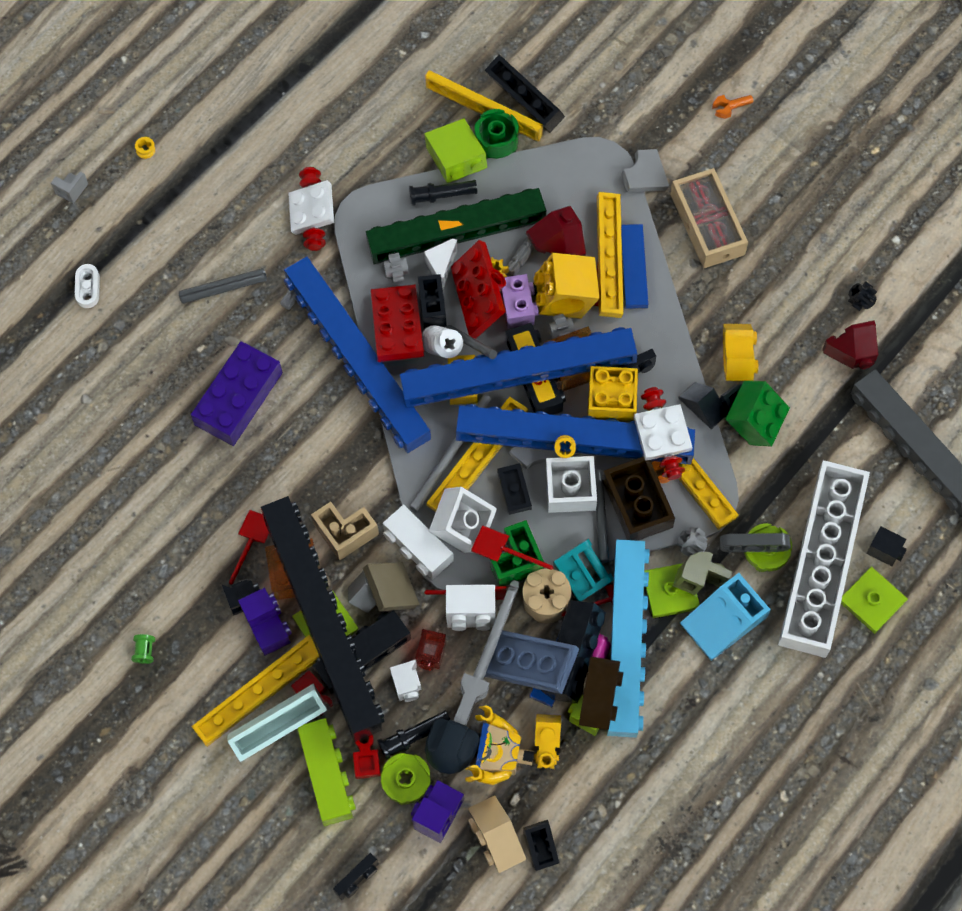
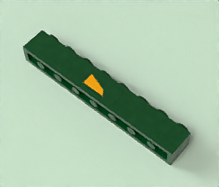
(461, 223)

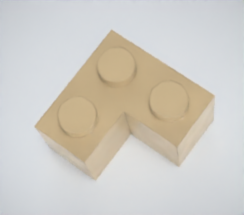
(344, 534)
(497, 833)

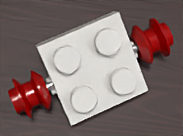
(311, 208)
(663, 433)

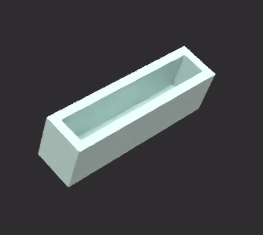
(276, 722)

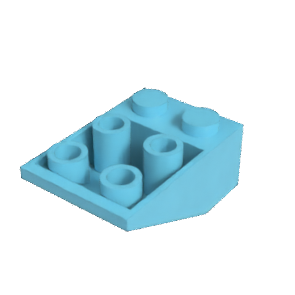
(725, 616)

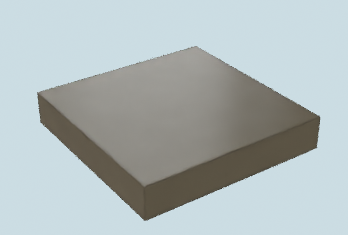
(391, 586)

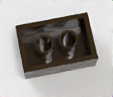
(638, 499)

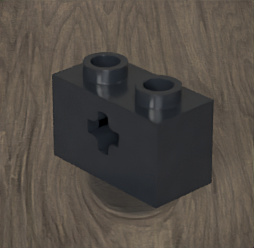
(432, 300)

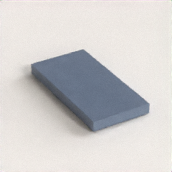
(532, 662)

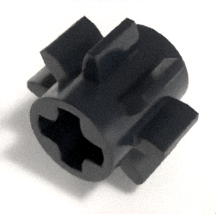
(862, 296)

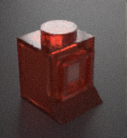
(431, 649)

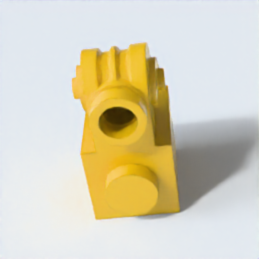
(547, 738)

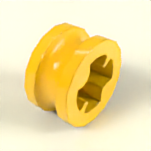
(145, 153)
(572, 446)

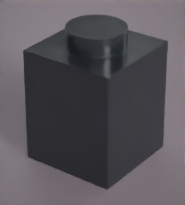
(887, 546)

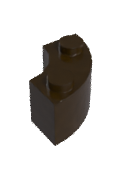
(599, 693)

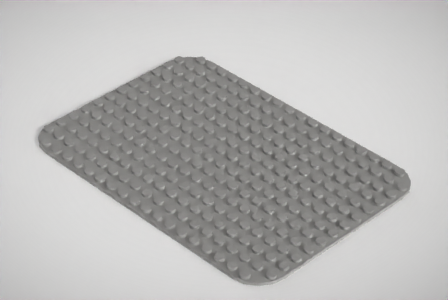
(567, 176)

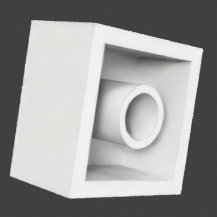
(571, 484)
(461, 518)
(470, 607)

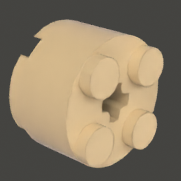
(546, 582)

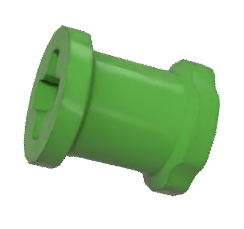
(143, 648)

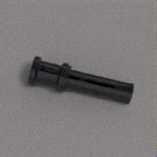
(431, 192)
(405, 738)

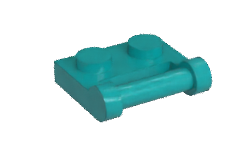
(578, 576)

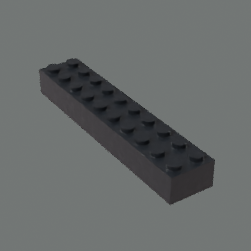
(323, 622)

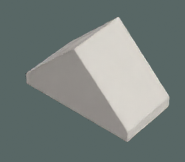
(441, 258)

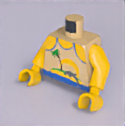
(497, 750)

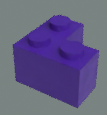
(262, 615)
(437, 811)

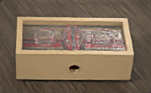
(709, 218)

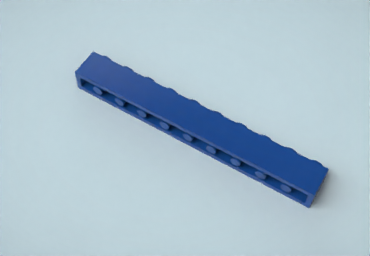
(357, 355)
(518, 367)
(541, 431)

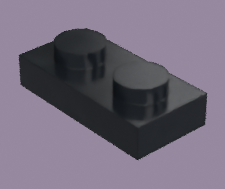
(644, 363)
(514, 489)
(349, 884)

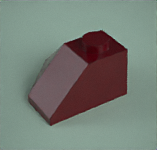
(558, 233)
(855, 347)

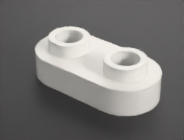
(87, 288)

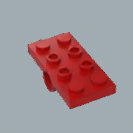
(478, 289)
(397, 323)

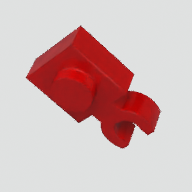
(307, 680)
(367, 760)

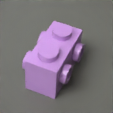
(518, 301)

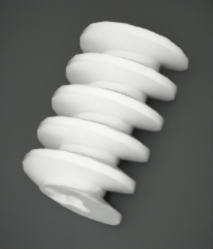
(442, 341)

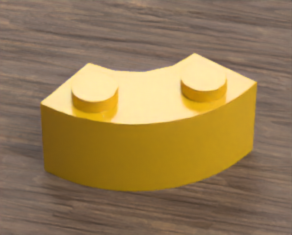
(739, 353)

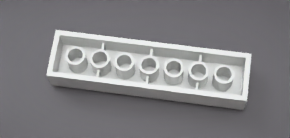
(824, 559)

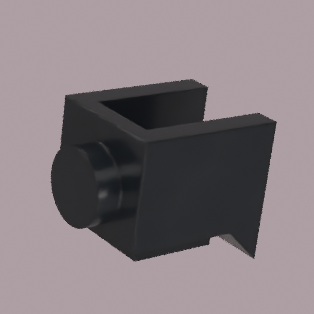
(237, 592)

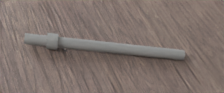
(442, 465)

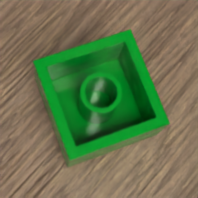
(757, 413)

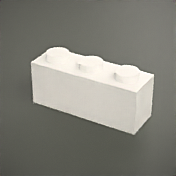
(417, 542)

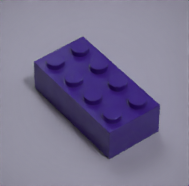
(236, 393)

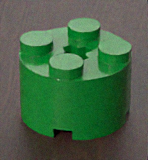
(497, 133)

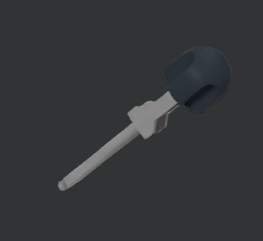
(450, 742)

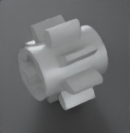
(396, 267)
(560, 326)
(692, 541)

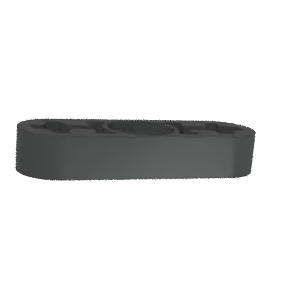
(755, 542)

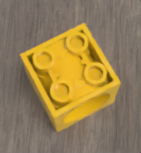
(566, 285)
(613, 393)

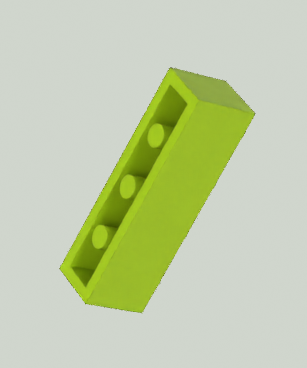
(325, 772)

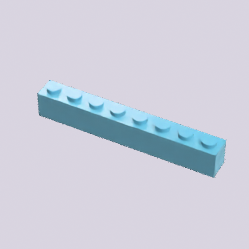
(627, 634)

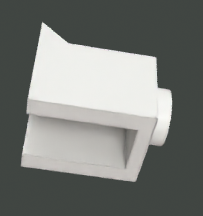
(406, 681)

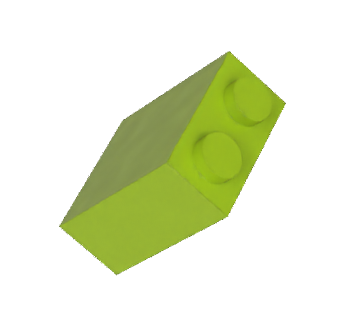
(455, 150)

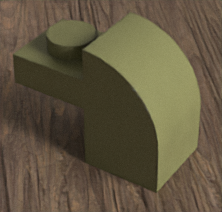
(697, 570)

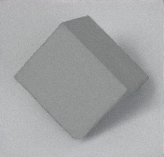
(70, 187)
(360, 593)

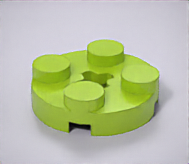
(768, 561)
(406, 764)

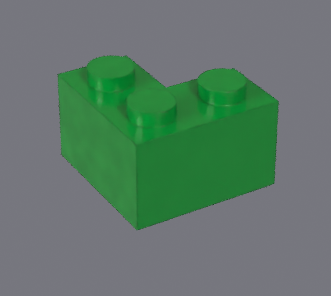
(510, 566)

